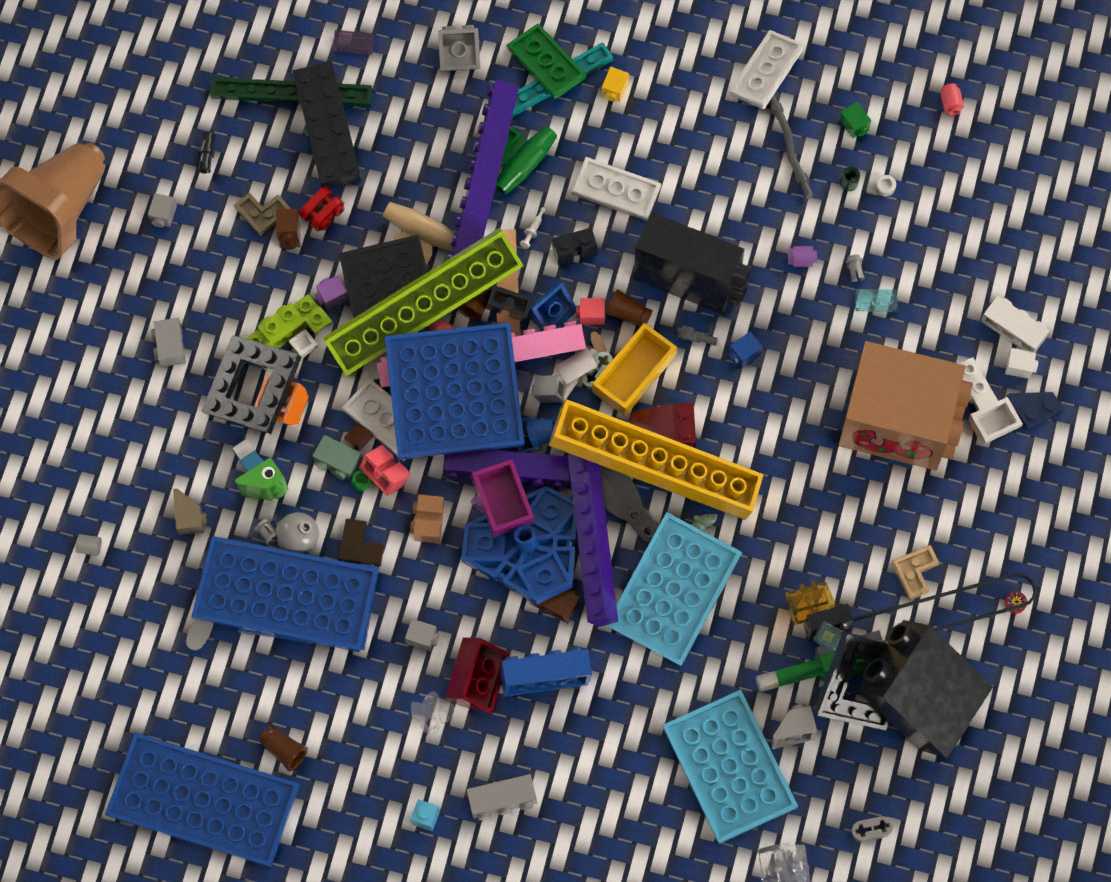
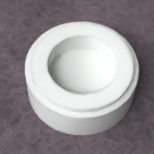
(885, 185)

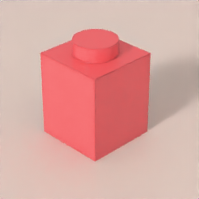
(591, 311)

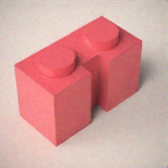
(384, 471)

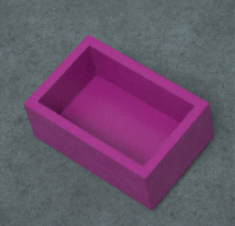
(502, 498)

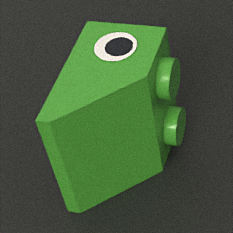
(263, 482)

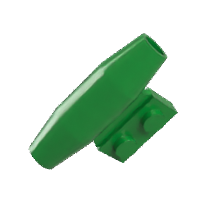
(522, 157)

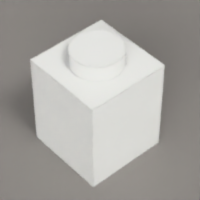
(1021, 363)

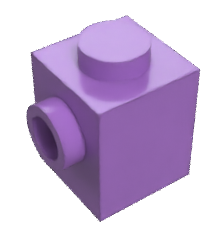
(331, 292)

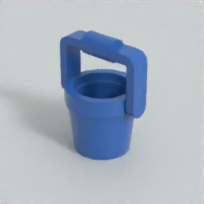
(538, 432)

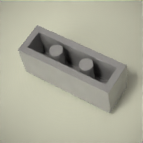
(502, 797)

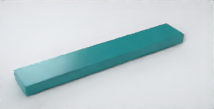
(588, 62)

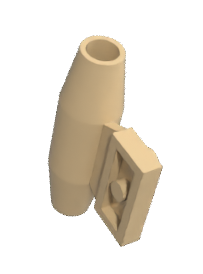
(414, 223)

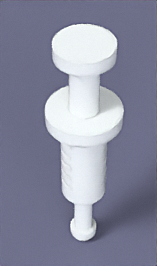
(531, 231)

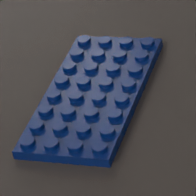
(285, 593)
(202, 799)

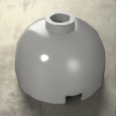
(297, 533)

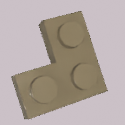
(260, 217)

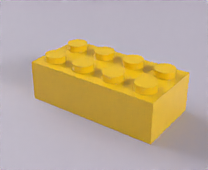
(634, 369)

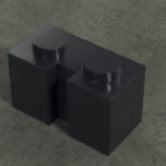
(574, 244)
(504, 299)

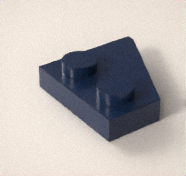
(1035, 407)

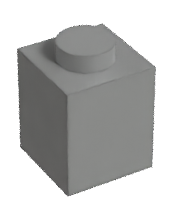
(162, 210)
(549, 389)
(422, 635)

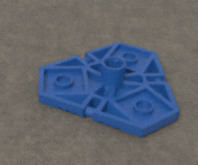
(535, 566)

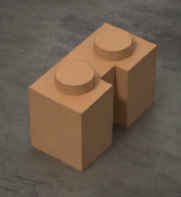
(428, 519)

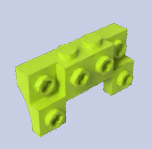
(289, 322)

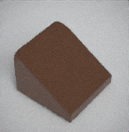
(359, 436)

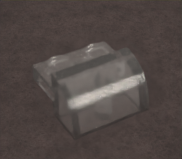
(784, 863)

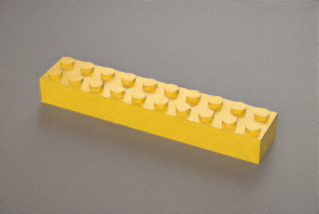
(656, 459)

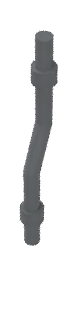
(801, 178)

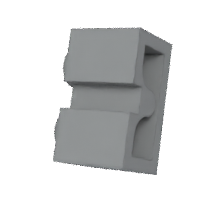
(169, 342)

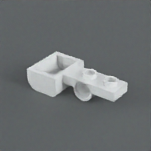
(992, 416)

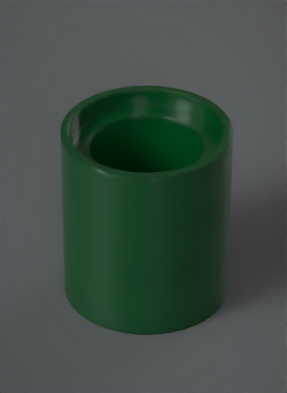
(850, 172)

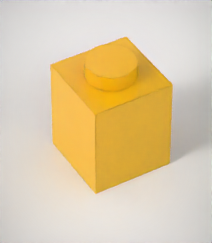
(615, 84)

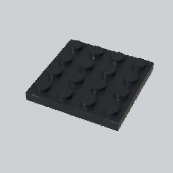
(381, 270)

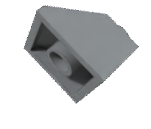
(795, 728)

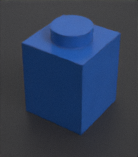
(745, 350)

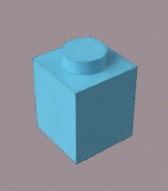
(425, 815)

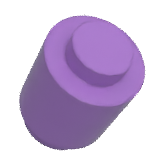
(802, 256)

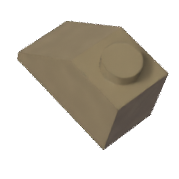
(188, 514)

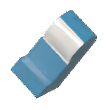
(246, 455)

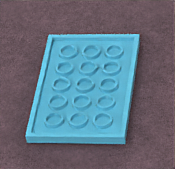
(674, 588)
(730, 766)

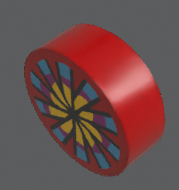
(1015, 598)

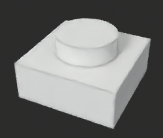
(303, 343)

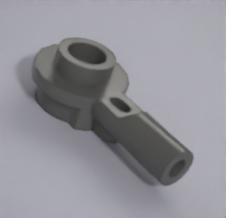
(687, 333)

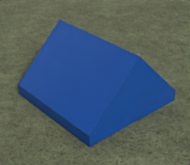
(552, 308)

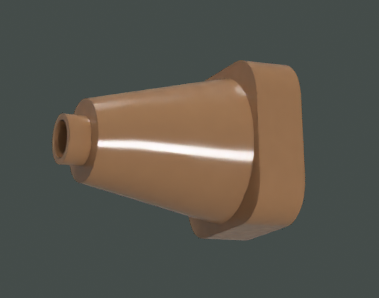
(47, 201)

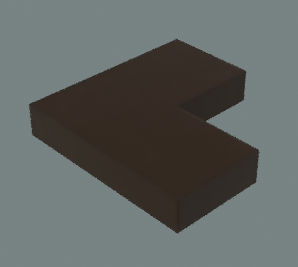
(355, 549)

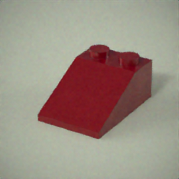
(670, 421)

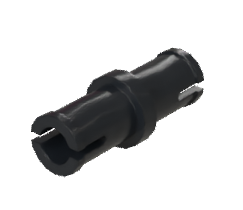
(206, 153)

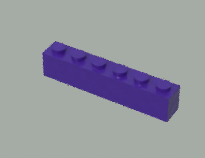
(531, 467)

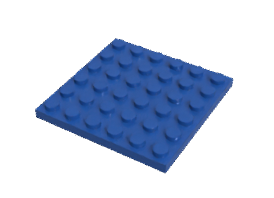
(454, 391)

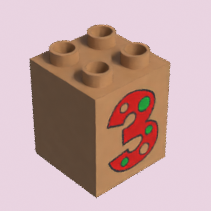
(906, 406)

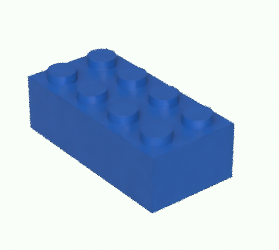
(545, 672)

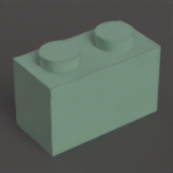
(337, 458)

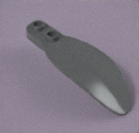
(623, 499)

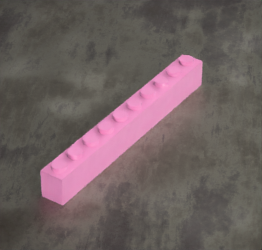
(526, 346)

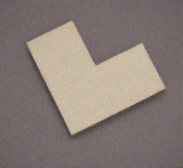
(910, 568)

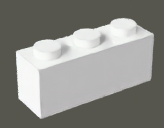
(1015, 325)

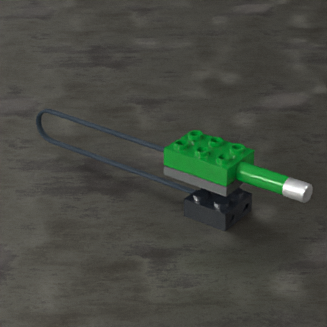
(842, 618)

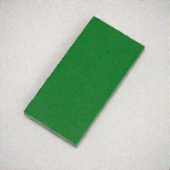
(546, 61)

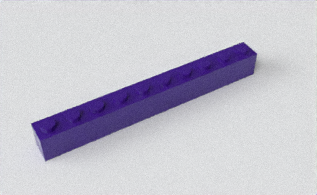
(484, 166)
(593, 541)

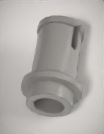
(855, 266)

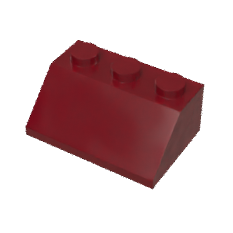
(476, 675)

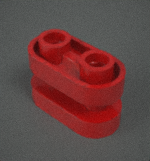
(322, 220)

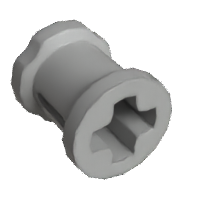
(267, 531)

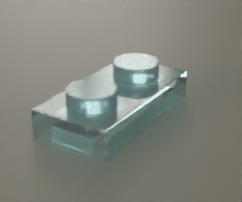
(876, 300)

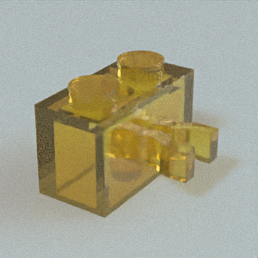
(808, 601)

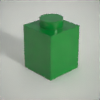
(855, 120)

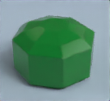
(360, 481)

